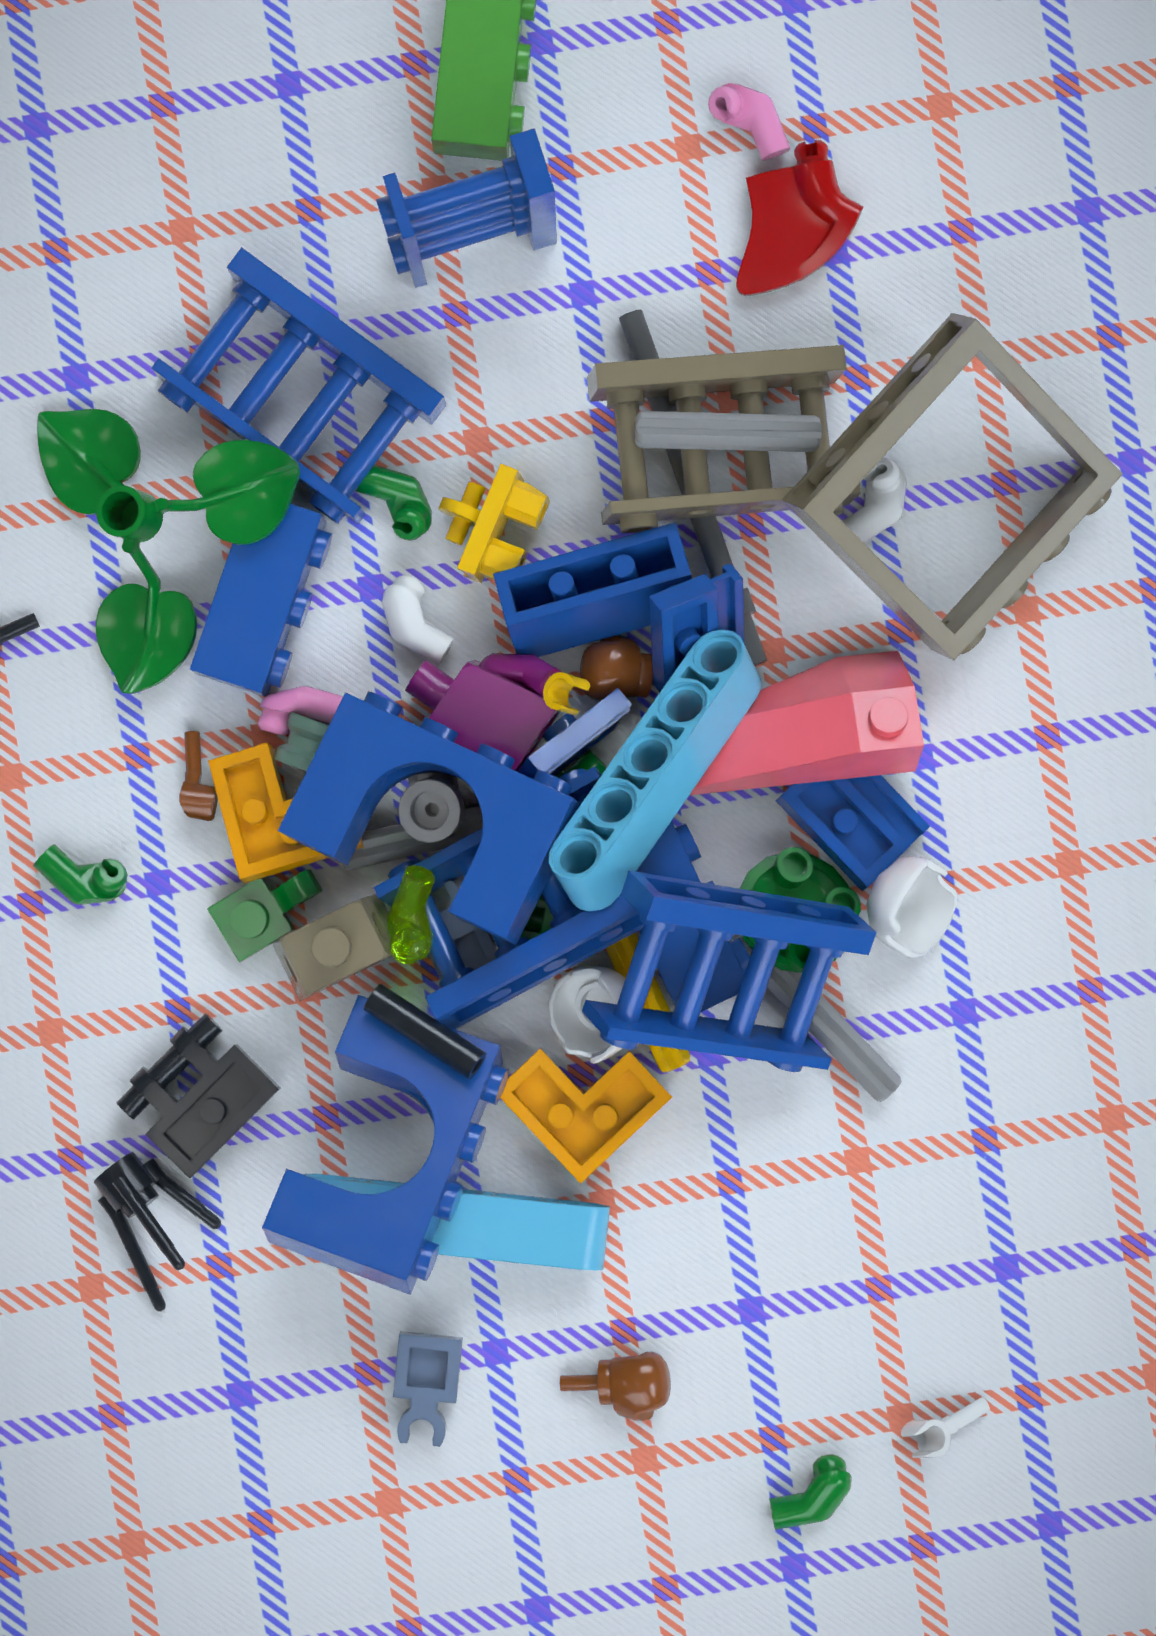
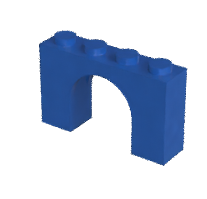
(374, 749)
(392, 1232)

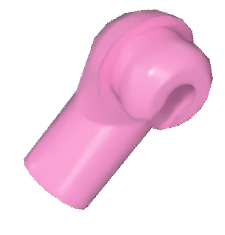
(751, 112)
(301, 700)

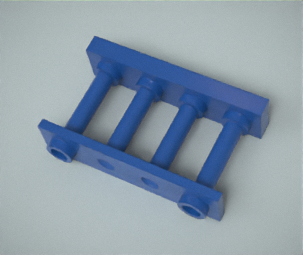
(472, 209)
(305, 327)
(718, 915)
(572, 936)

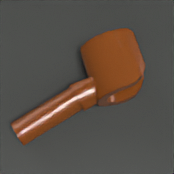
(196, 799)

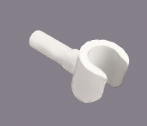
(939, 1432)

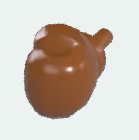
(614, 665)
(630, 1383)

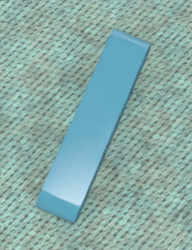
(655, 770)
(511, 1226)

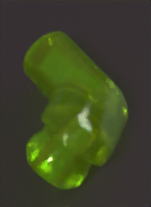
(408, 916)

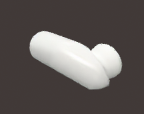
(882, 503)
(407, 623)

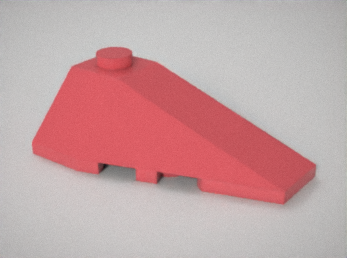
(824, 725)

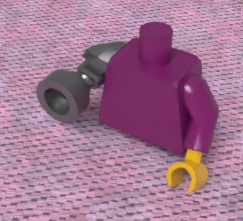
(492, 702)

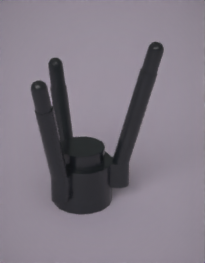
(129, 1190)

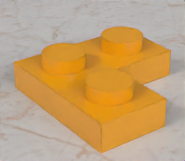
(253, 810)
(588, 1125)

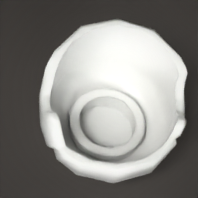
(911, 905)
(566, 1006)

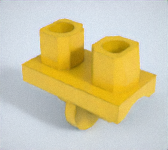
(506, 499)

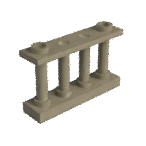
(686, 383)

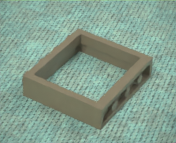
(881, 427)

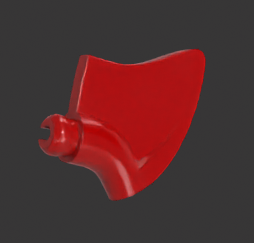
(796, 221)

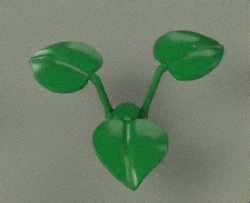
(245, 499)

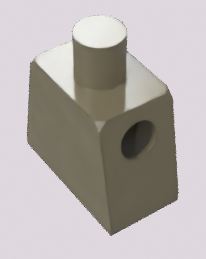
(335, 946)

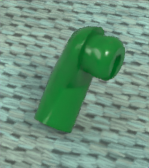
(82, 883)

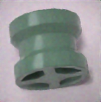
(301, 742)

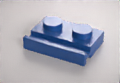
(688, 612)
(855, 822)

